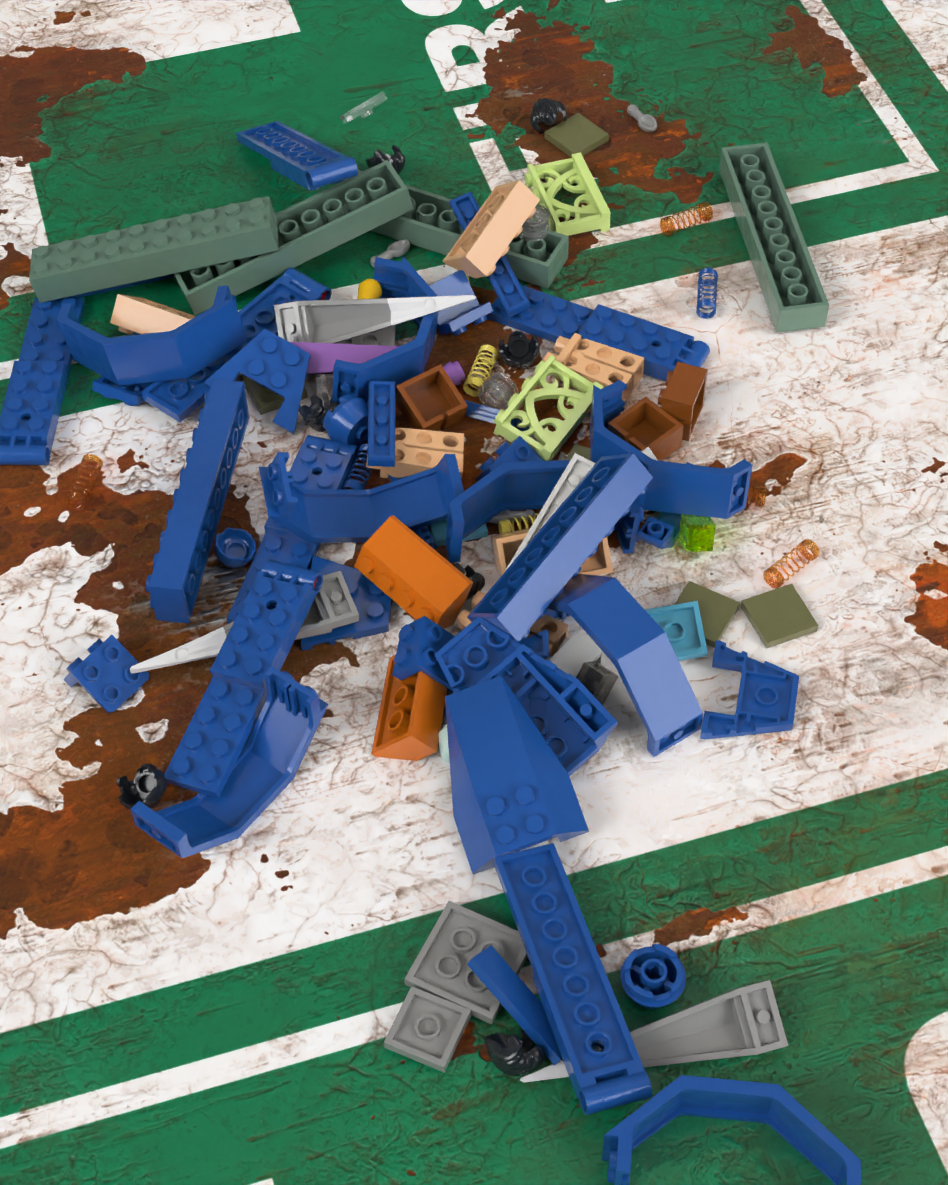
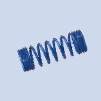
(707, 282)
(354, 484)

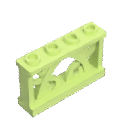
(572, 170)
(549, 441)

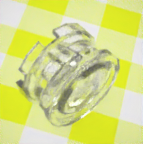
(537, 226)
(497, 391)

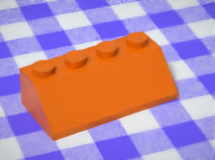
(413, 573)
(409, 716)

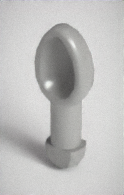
(646, 122)
(394, 250)
(511, 514)

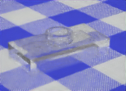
(364, 109)

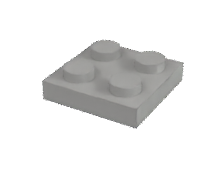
(427, 1029)

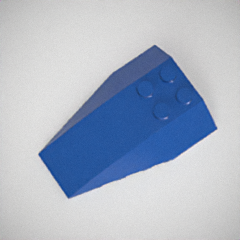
(555, 701)
(504, 777)

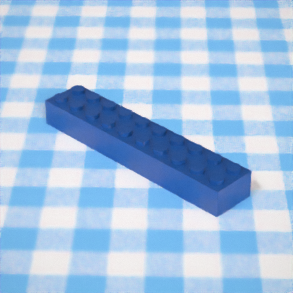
(198, 502)

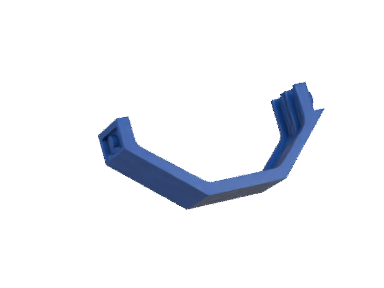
(159, 354)
(401, 363)
(674, 486)
(520, 488)
(358, 514)
(639, 654)
(258, 776)
(731, 1101)

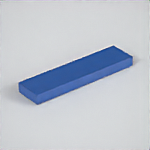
(381, 424)
(516, 999)

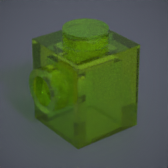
(696, 533)

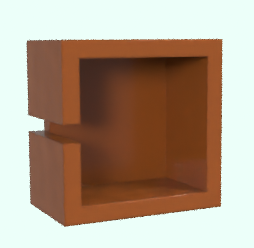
(684, 395)
(430, 400)
(650, 427)

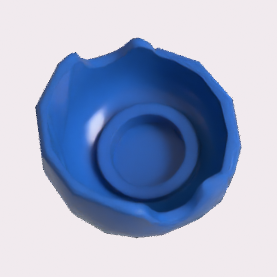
(234, 547)

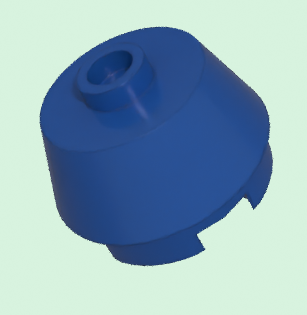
(348, 421)
(653, 976)

